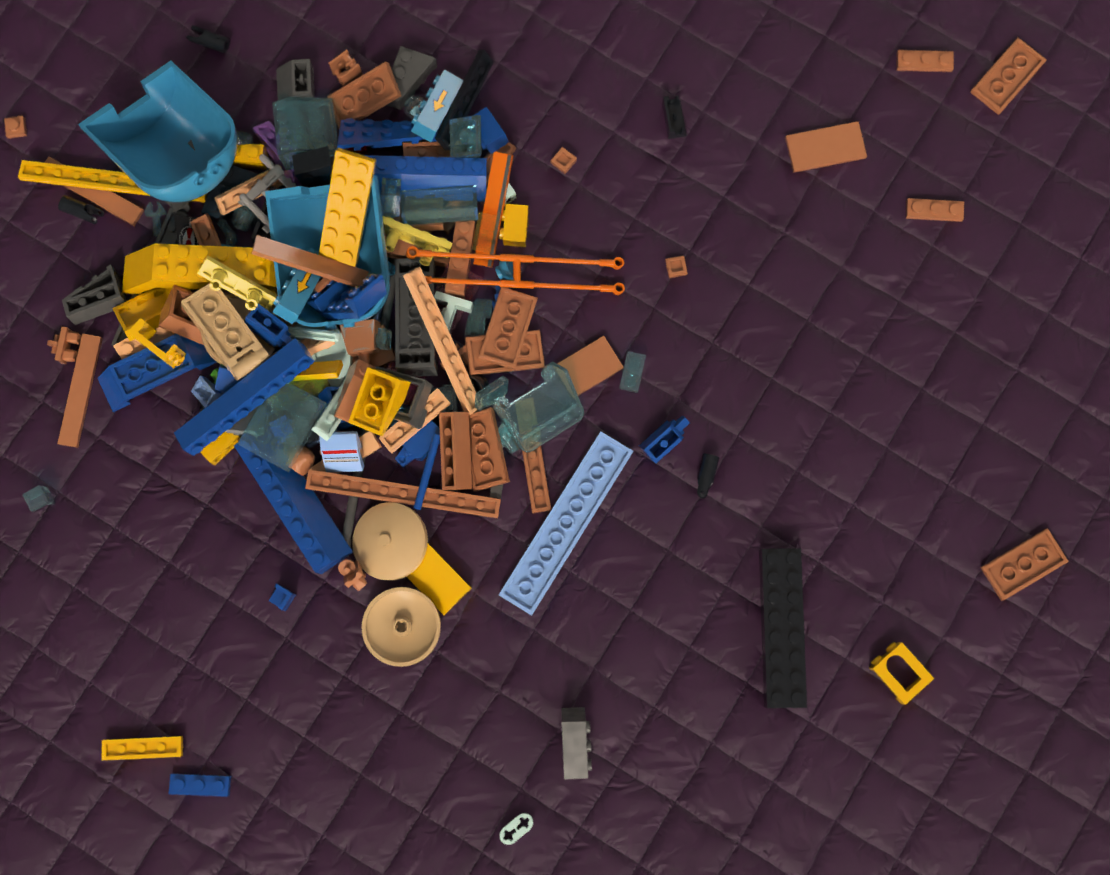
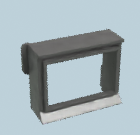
(417, 412)

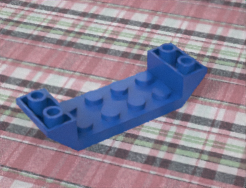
(340, 302)
(146, 370)

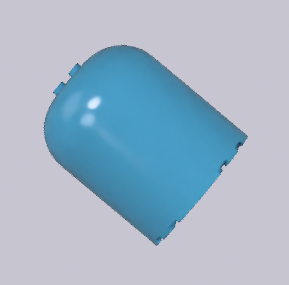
(154, 134)
(298, 220)

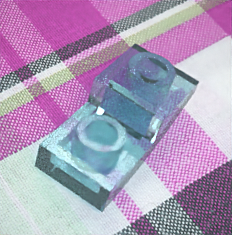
(476, 320)

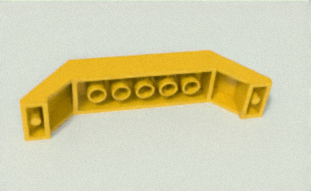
(178, 265)

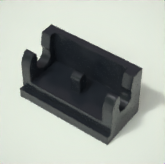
(673, 117)

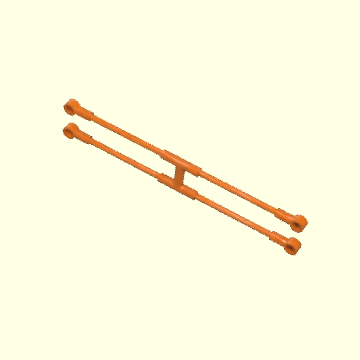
(516, 259)

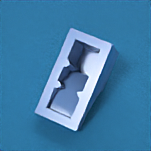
(205, 391)

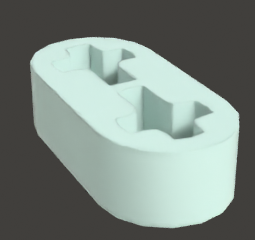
(519, 832)

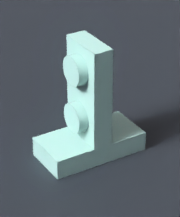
(452, 303)

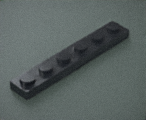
(466, 95)

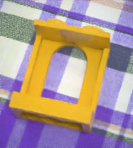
(144, 332)
(880, 668)

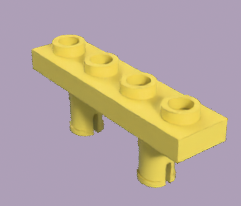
(422, 239)
(236, 283)

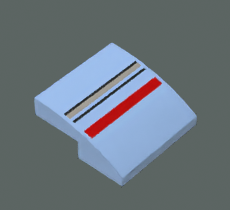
(342, 452)

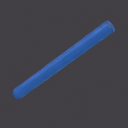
(427, 472)

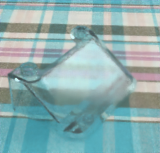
(541, 411)

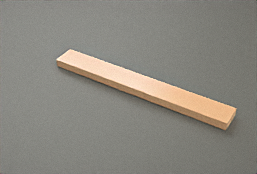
(441, 339)

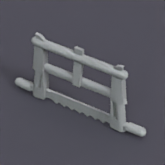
(275, 173)

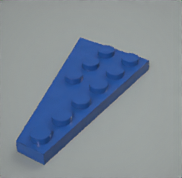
(375, 133)

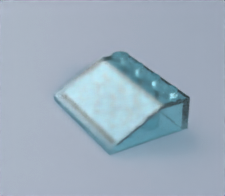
(303, 126)
(282, 426)

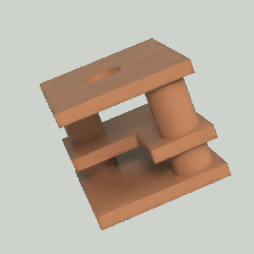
(353, 69)

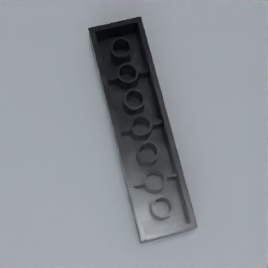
(782, 628)

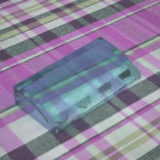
(439, 205)

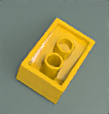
(378, 400)

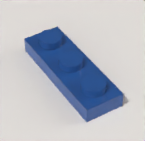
(199, 785)

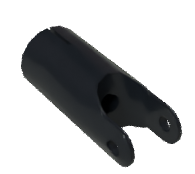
(210, 40)
(79, 209)
(706, 474)

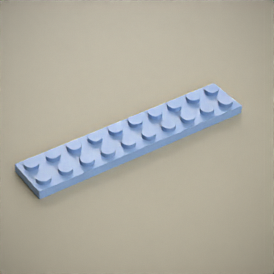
(566, 523)

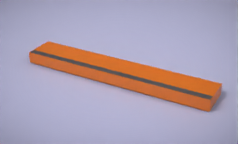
(496, 198)

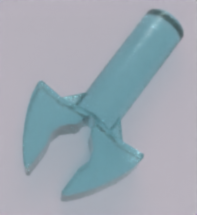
(155, 216)

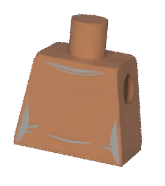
(361, 339)

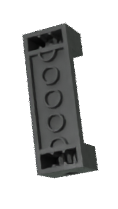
(413, 345)

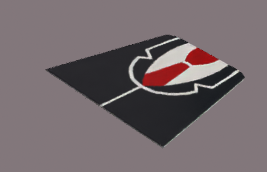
(184, 230)

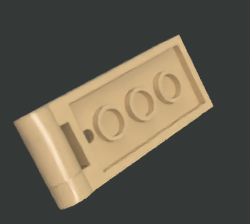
(225, 331)

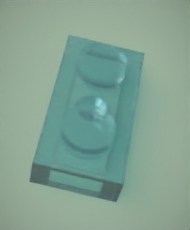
(632, 372)
(496, 388)

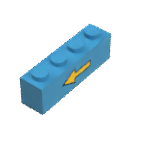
(437, 105)
(295, 293)

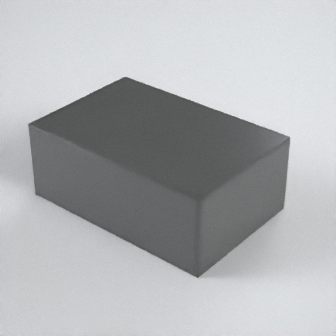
(496, 491)

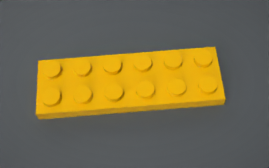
(347, 206)

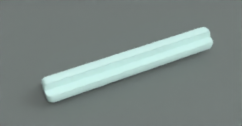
(316, 334)

